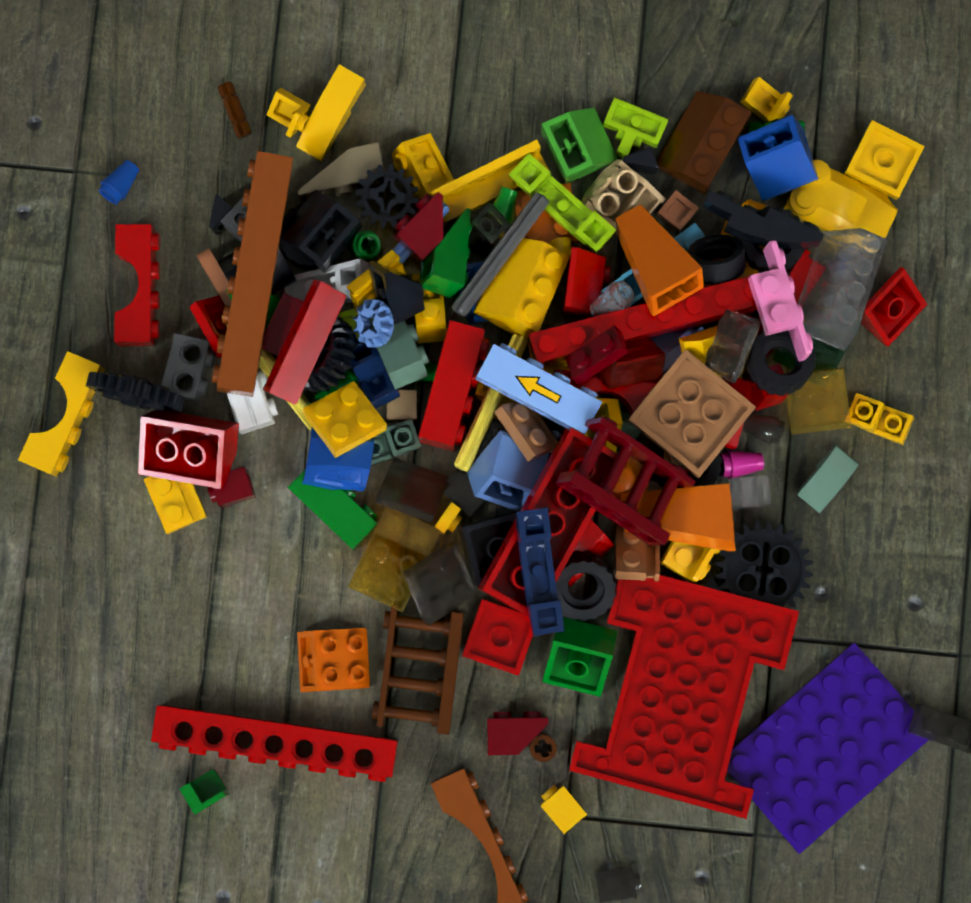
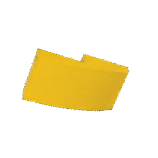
(880, 419)

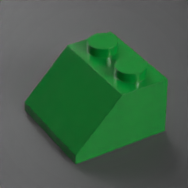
(580, 657)

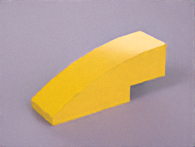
(331, 112)

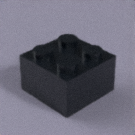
(482, 541)

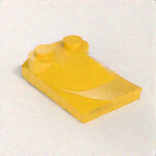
(841, 203)

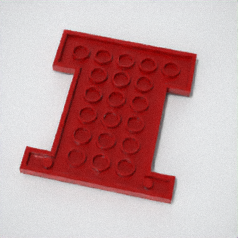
(685, 689)

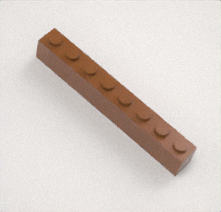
(254, 274)

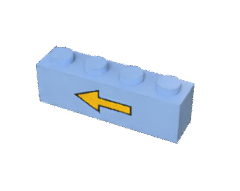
(537, 389)

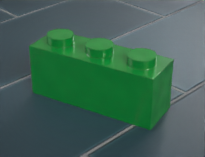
(337, 511)

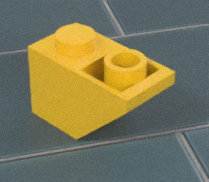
(432, 320)

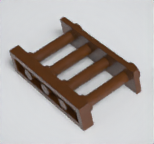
(442, 687)

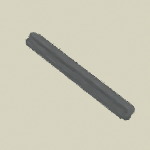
(500, 254)

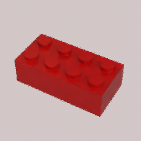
(452, 386)

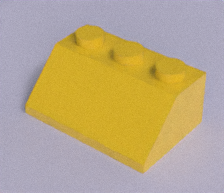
(523, 288)

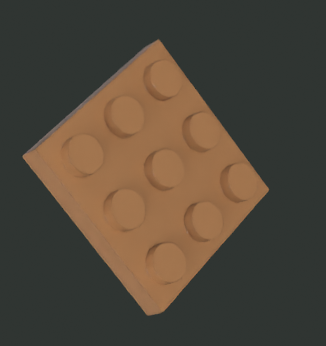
(691, 413)

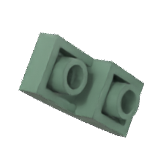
(394, 442)
(828, 478)

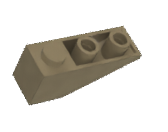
(344, 172)

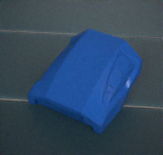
(345, 472)

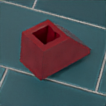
(424, 228)
(513, 735)

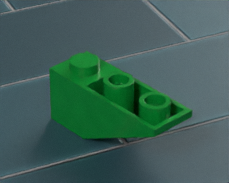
(445, 266)

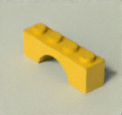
(50, 448)

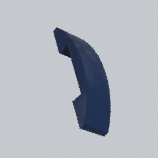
(538, 571)

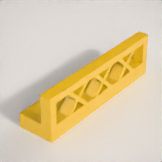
(484, 183)

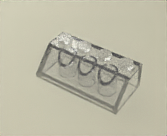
(840, 284)

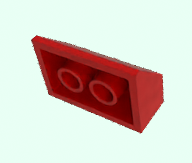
(187, 448)

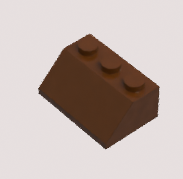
(703, 140)

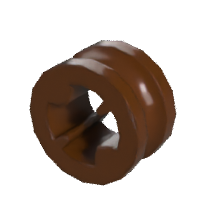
(537, 755)

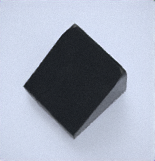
(642, 161)
(219, 210)

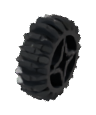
(333, 359)

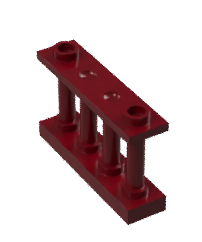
(602, 497)

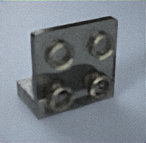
(732, 344)

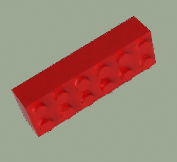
(566, 516)

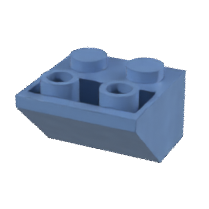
(504, 474)

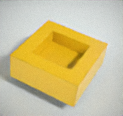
(449, 519)

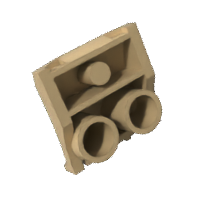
(618, 191)

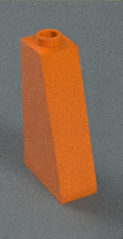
(657, 261)
(695, 515)

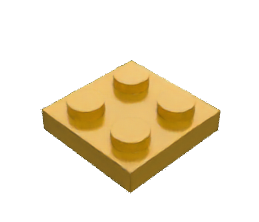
(884, 160)
(344, 419)

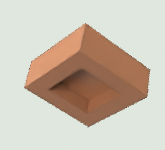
(677, 211)

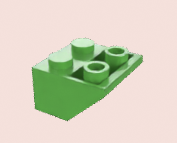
(578, 143)

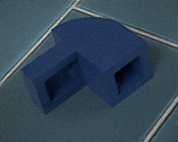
(373, 375)

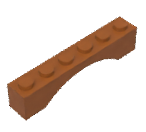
(458, 799)

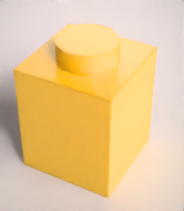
(562, 807)

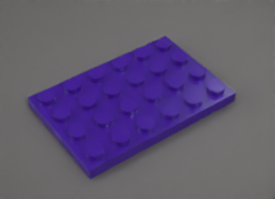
(825, 748)

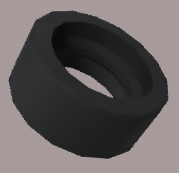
(719, 247)

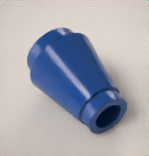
(118, 183)

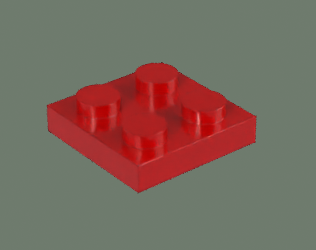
(499, 637)

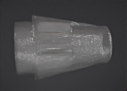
(613, 298)

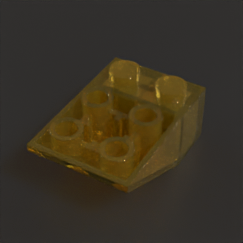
(393, 548)

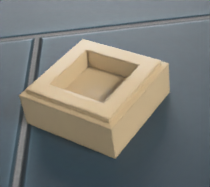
(403, 407)

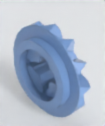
(382, 322)

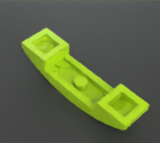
(563, 205)

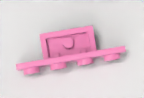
(776, 301)

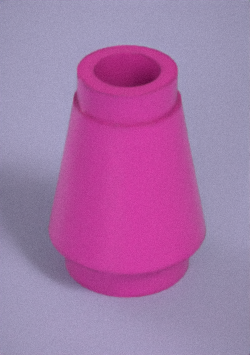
(740, 463)

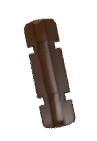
(234, 110)

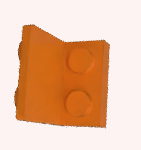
(333, 659)

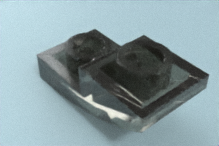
(487, 230)

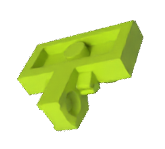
(634, 126)

